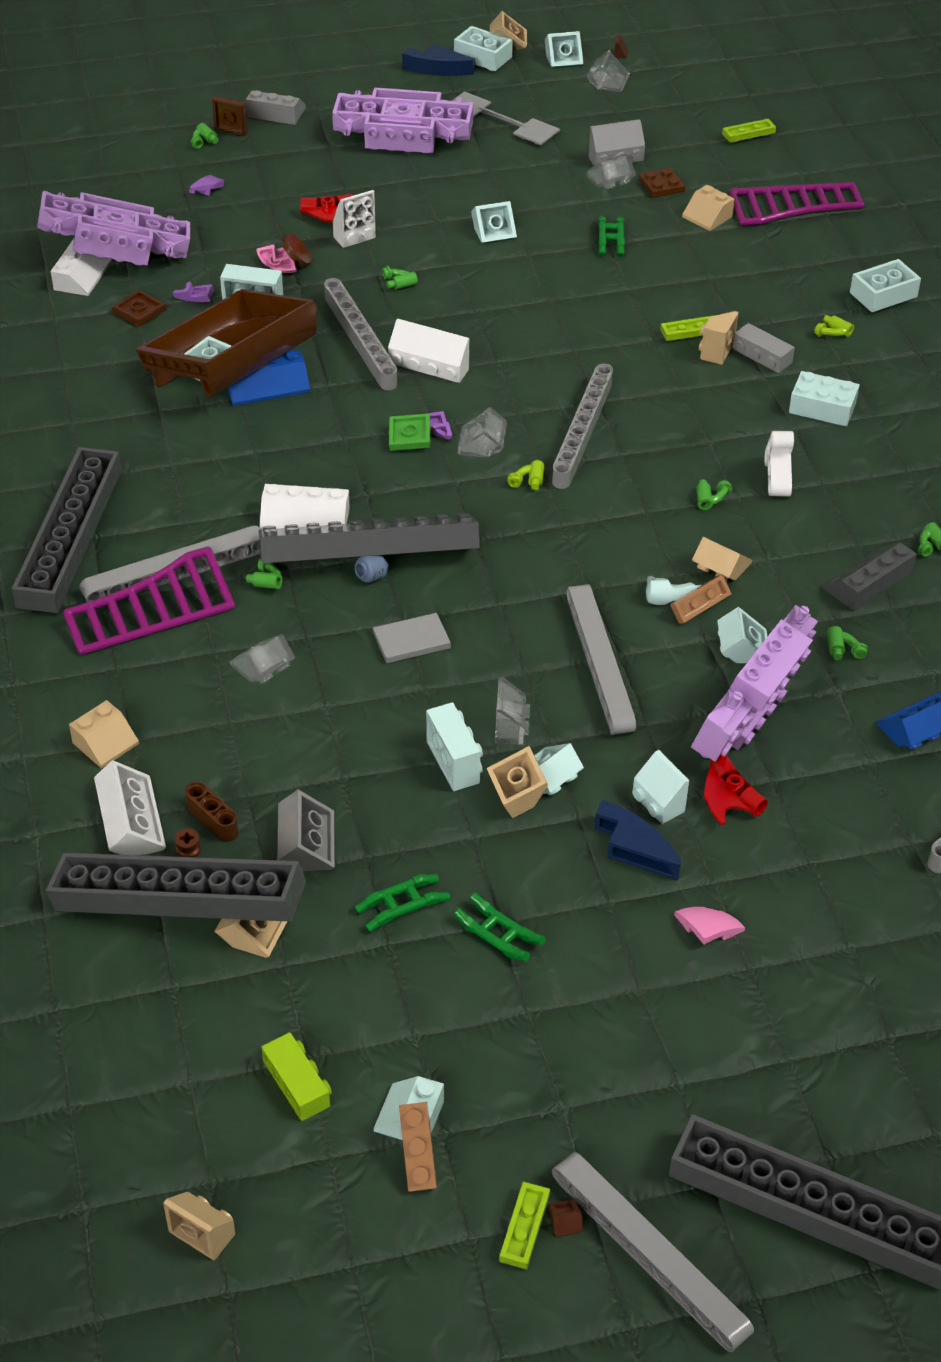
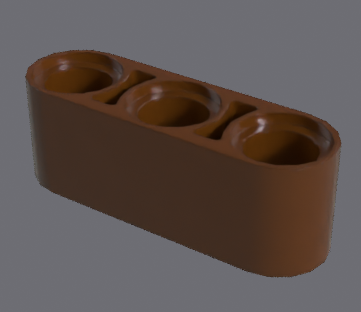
(211, 811)

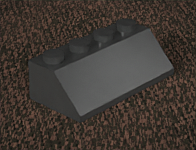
(872, 575)

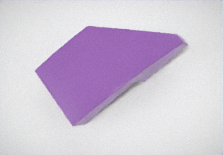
(205, 184)
(195, 294)
(440, 426)

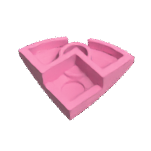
(277, 259)
(709, 923)

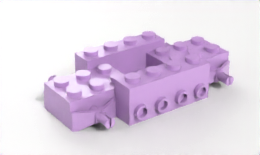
(402, 118)
(113, 227)
(757, 686)

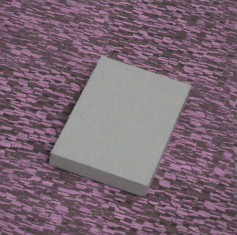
(411, 638)

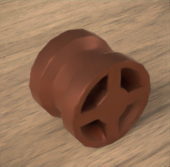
(192, 846)

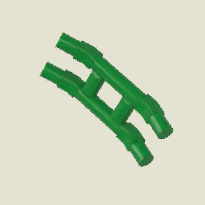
(619, 236)
(393, 909)
(495, 916)

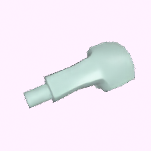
(661, 592)

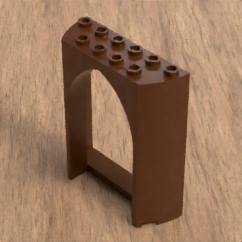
(252, 322)

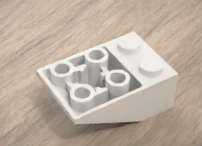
(355, 219)

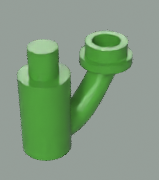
(204, 131)
(401, 280)
(705, 497)
(930, 532)
(265, 579)
(836, 640)

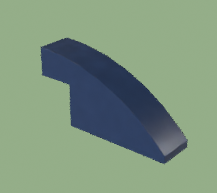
(438, 61)
(636, 841)

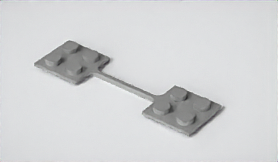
(533, 130)

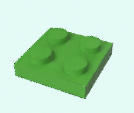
(410, 432)

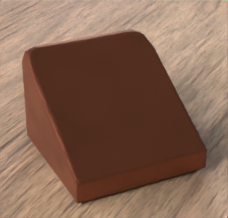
(620, 48)
(565, 1217)

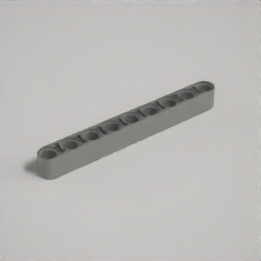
(360, 334)
(582, 426)
(226, 549)
(601, 660)
(653, 1252)

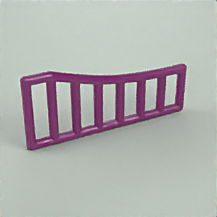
(792, 211)
(150, 582)

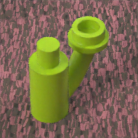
(836, 327)
(535, 472)

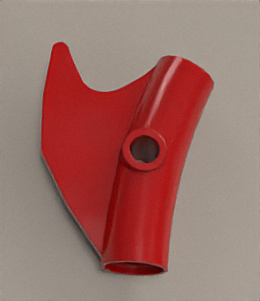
(322, 208)
(729, 790)

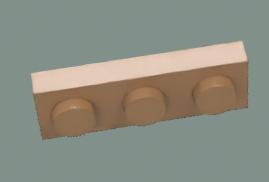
(700, 599)
(418, 1146)

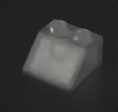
(608, 73)
(612, 172)
(483, 435)
(263, 659)
(511, 714)

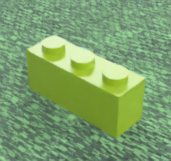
(296, 1076)

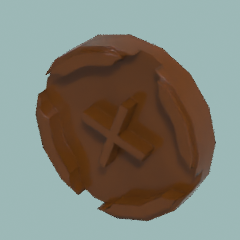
(296, 250)

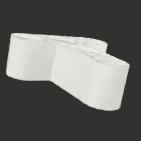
(778, 460)

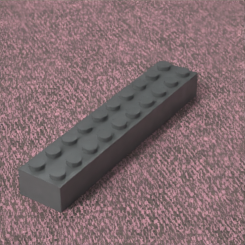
(67, 530)
(368, 538)
(177, 886)
(810, 1199)

